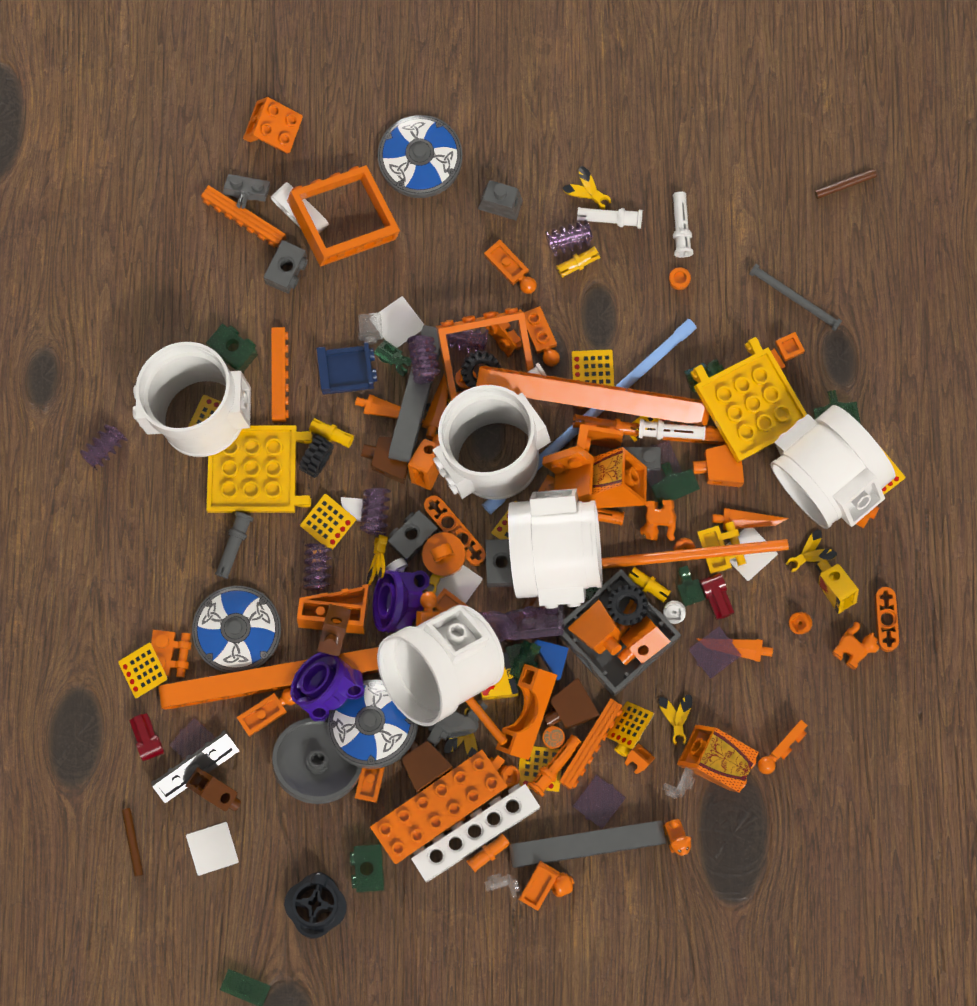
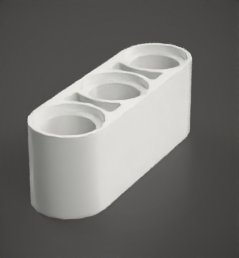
(280, 199)

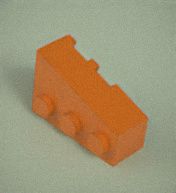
(313, 608)

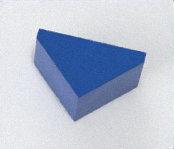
(553, 657)

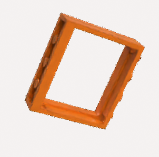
(351, 247)
(471, 322)

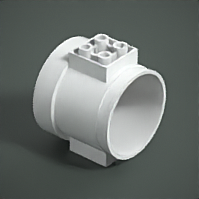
(177, 368)
(476, 409)
(832, 467)
(554, 547)
(440, 664)

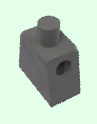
(501, 200)

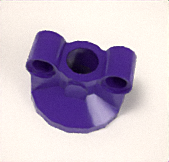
(398, 599)
(325, 685)

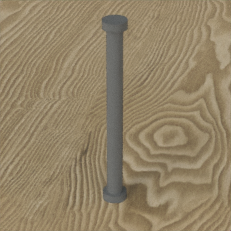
(834, 323)

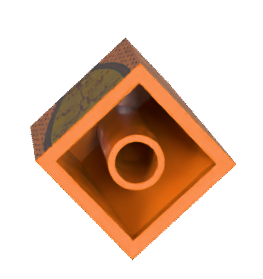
(618, 480)
(718, 757)

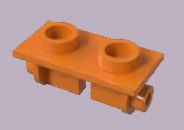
(506, 340)

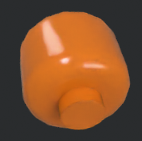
(563, 885)

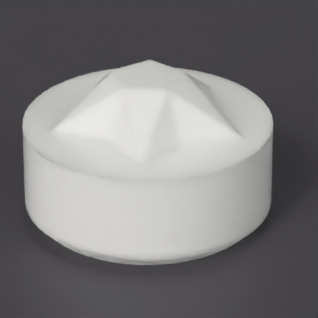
(397, 565)
(674, 612)

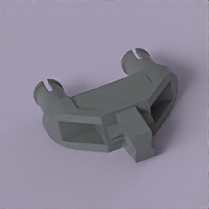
(454, 726)

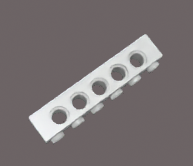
(518, 793)

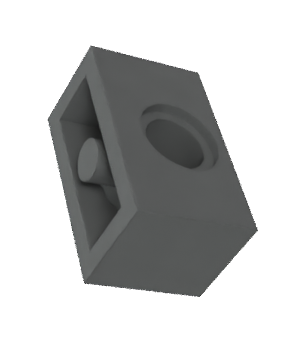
(286, 255)
(409, 548)
(498, 576)

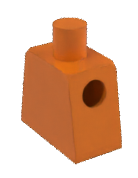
(421, 466)
(720, 467)
(597, 629)
(642, 641)

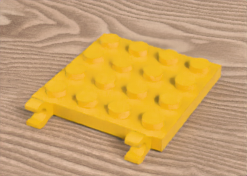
(749, 401)
(257, 472)

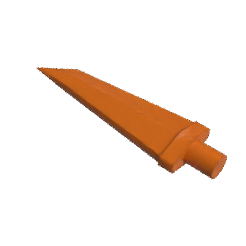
(378, 407)
(436, 409)
(746, 519)
(751, 648)

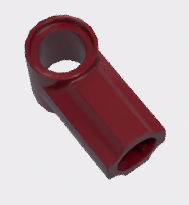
(715, 591)
(147, 741)

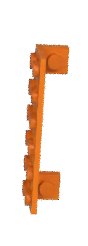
(438, 807)

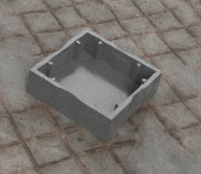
(606, 667)

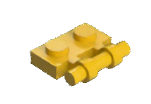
(713, 537)

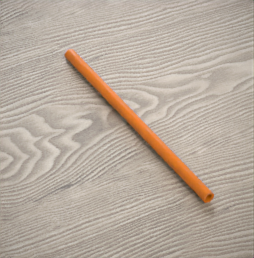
(696, 553)

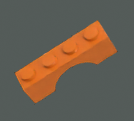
(536, 689)

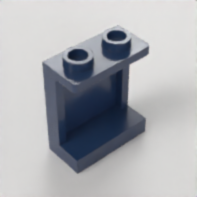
(346, 369)

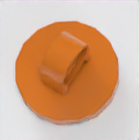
(443, 554)

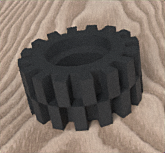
(473, 360)
(316, 456)
(627, 591)

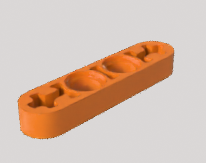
(456, 529)

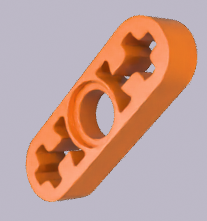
(893, 612)

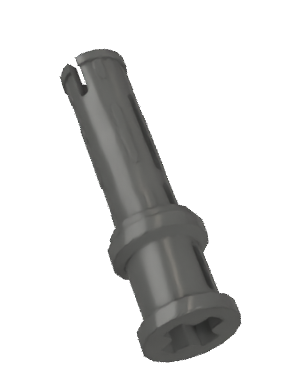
(237, 535)

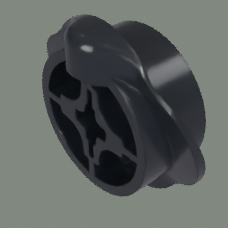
(318, 882)

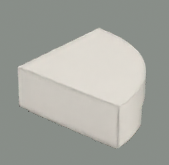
(353, 506)

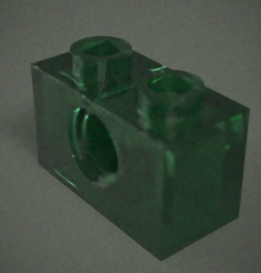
(237, 359)
(368, 883)

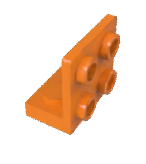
(273, 124)
(595, 435)
(572, 470)

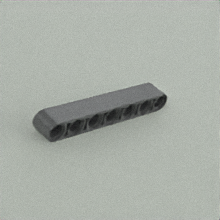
(412, 411)
(587, 844)

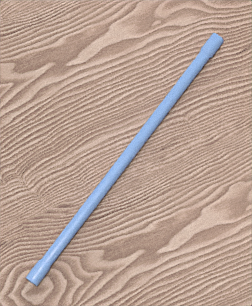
(679, 335)

